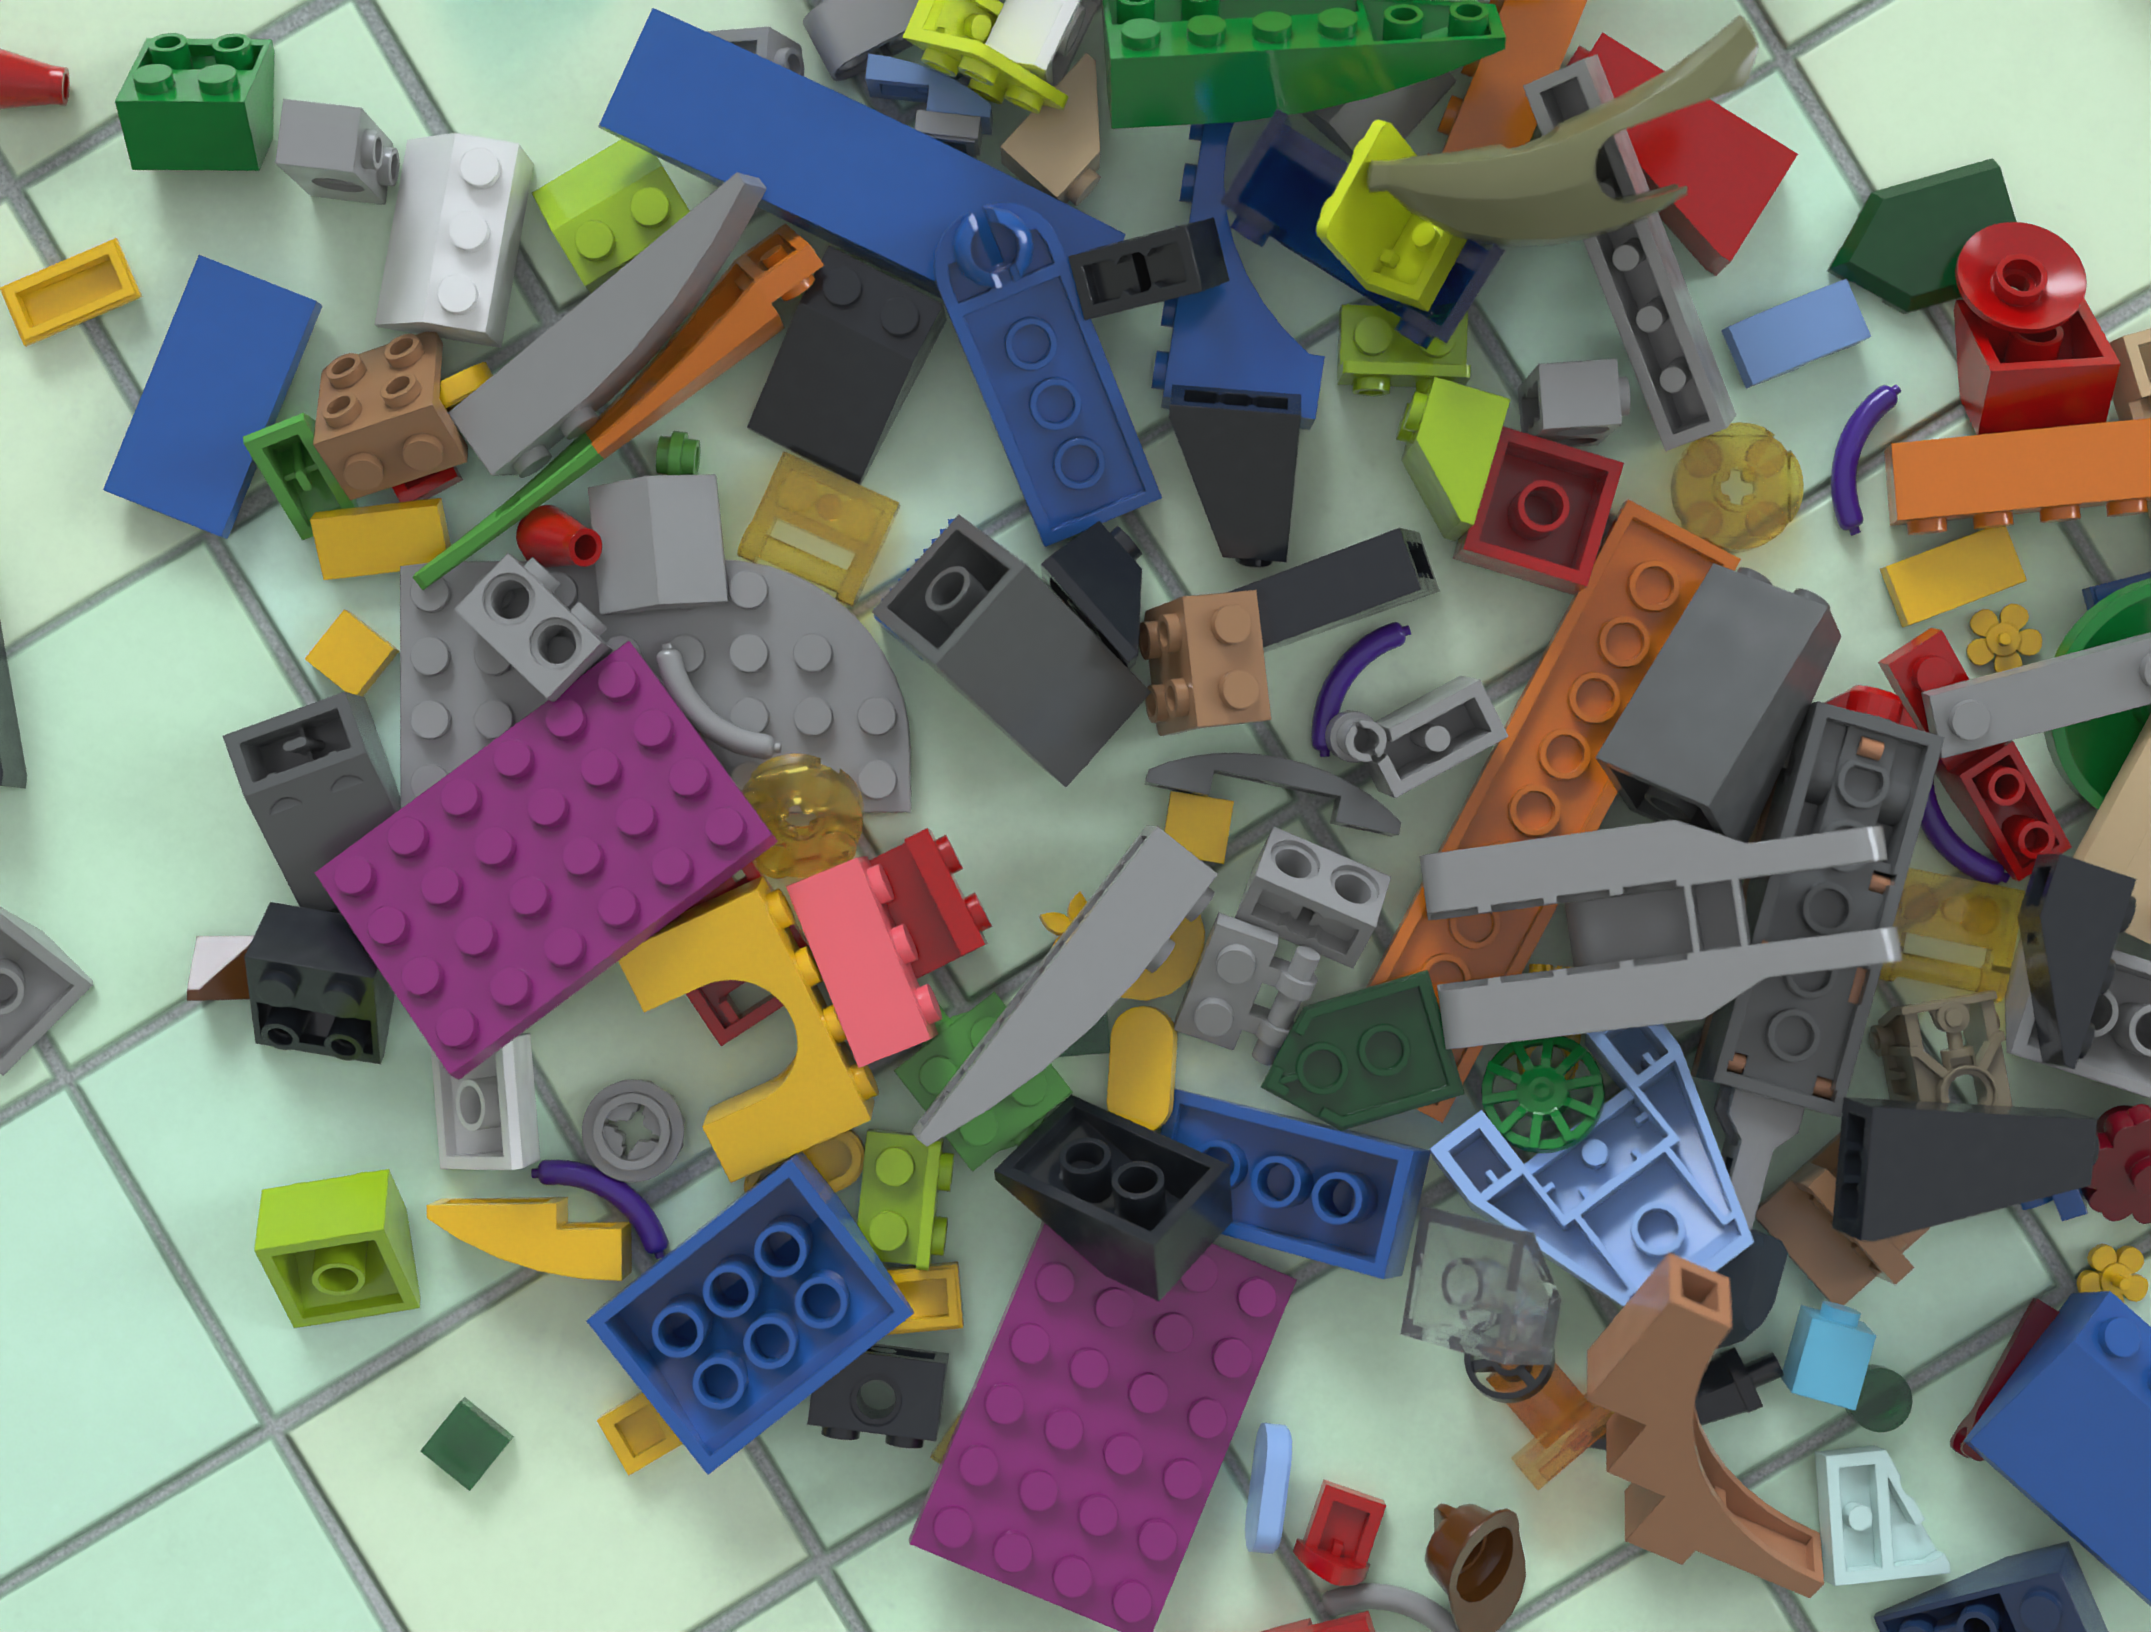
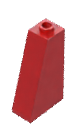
(1703, 146)

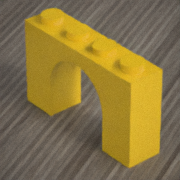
(749, 940)

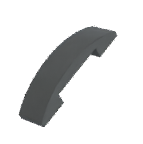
(1351, 806)

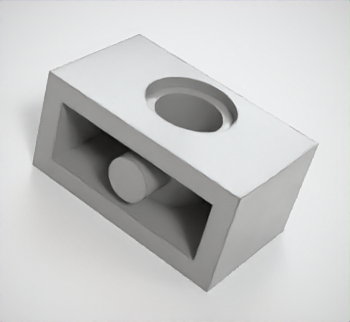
(336, 152)

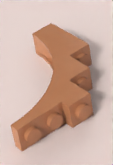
(1679, 1488)

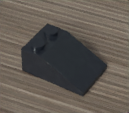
(846, 365)
(1121, 1194)

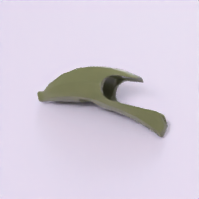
(1549, 186)

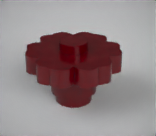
(2123, 1166)

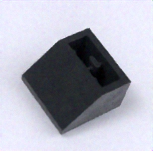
(316, 986)

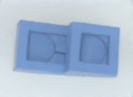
(912, 82)
(1796, 333)

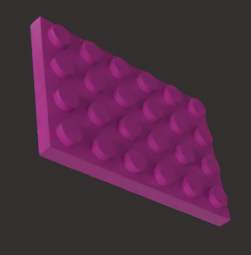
(544, 860)
(1100, 1429)

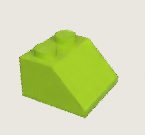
(610, 209)
(1450, 449)
(338, 1248)

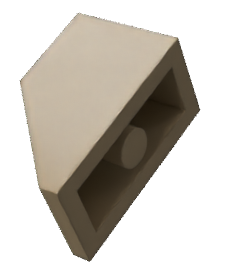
(1060, 147)

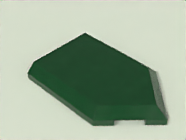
(1914, 232)
(1367, 1055)

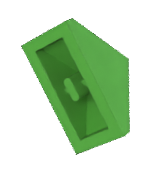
(296, 471)

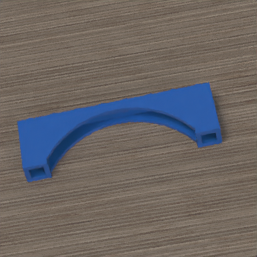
(1227, 331)

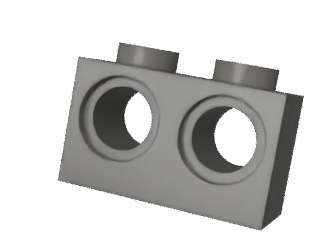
(1574, 401)
(526, 638)
(1313, 897)

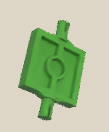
(1007, 1121)

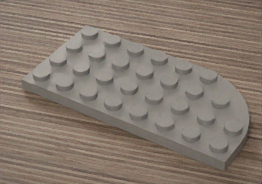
(768, 661)

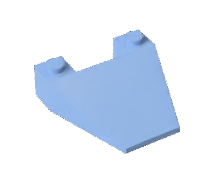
(1627, 1191)

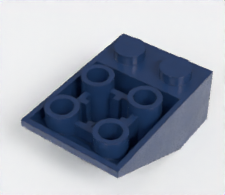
(2015, 1594)

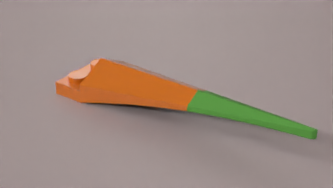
(716, 336)

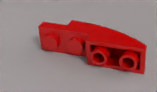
(1985, 784)

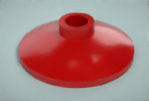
(2023, 257)

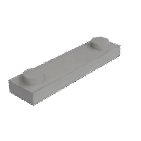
(2041, 696)

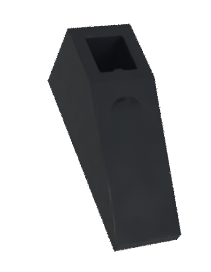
(2068, 944)

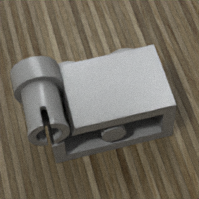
(1418, 737)

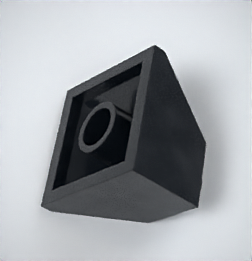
(1101, 586)

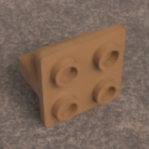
(1803, 1218)

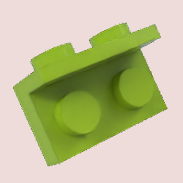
(1378, 357)
(902, 1197)

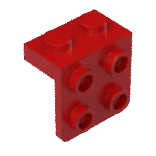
(931, 901)

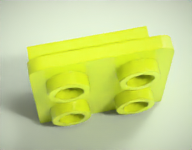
(954, 42)
(1378, 236)

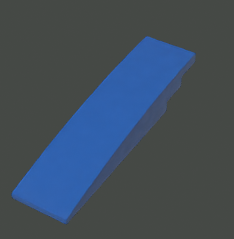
(818, 153)

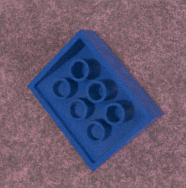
(752, 1312)
(2079, 1432)

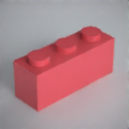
(865, 959)

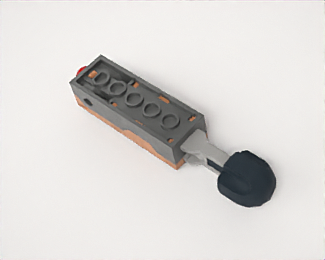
(1800, 1034)

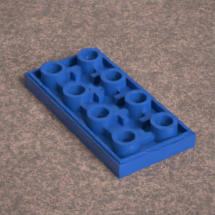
(211, 385)

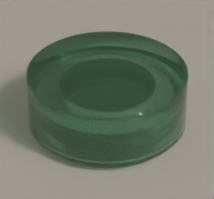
(1883, 1400)

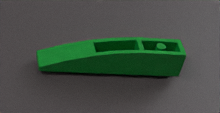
(1297, 56)

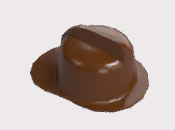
(1477, 1564)

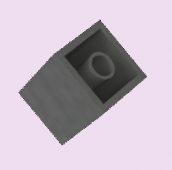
(1012, 649)
(1722, 704)

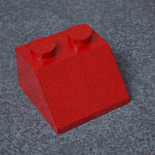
(2034, 378)

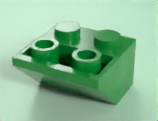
(199, 103)

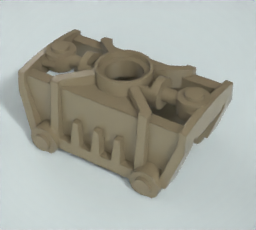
(1919, 1077)

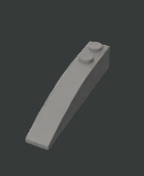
(604, 340)
(1081, 977)

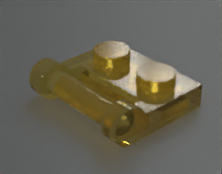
(827, 509)
(1961, 914)

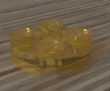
(1761, 461)
(817, 789)

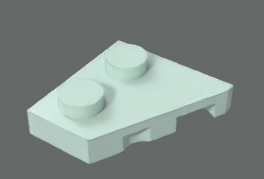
(1869, 1522)

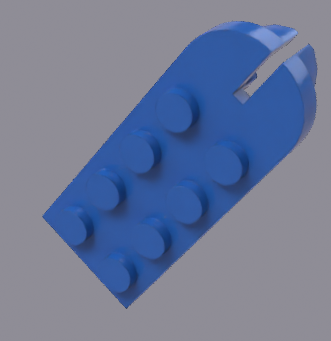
(1042, 372)

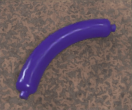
(1848, 452)
(1346, 671)
(1955, 849)
(614, 1191)

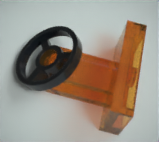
(1549, 1408)

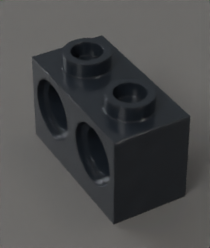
(1149, 269)

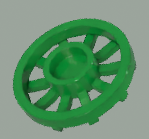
(1543, 1093)

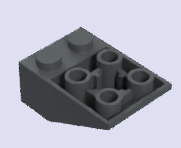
(314, 786)

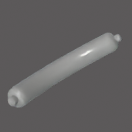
(703, 717)
(1388, 1598)

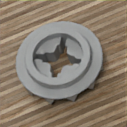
(607, 1145)

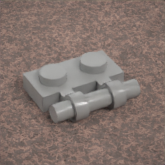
(1228, 980)

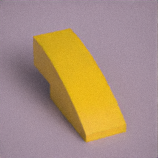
(538, 1235)

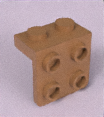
(385, 418)
(1205, 662)

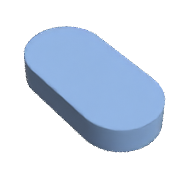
(1268, 1488)

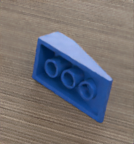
(1309, 1184)

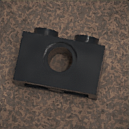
(918, 1387)

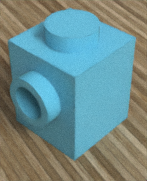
(1829, 1354)

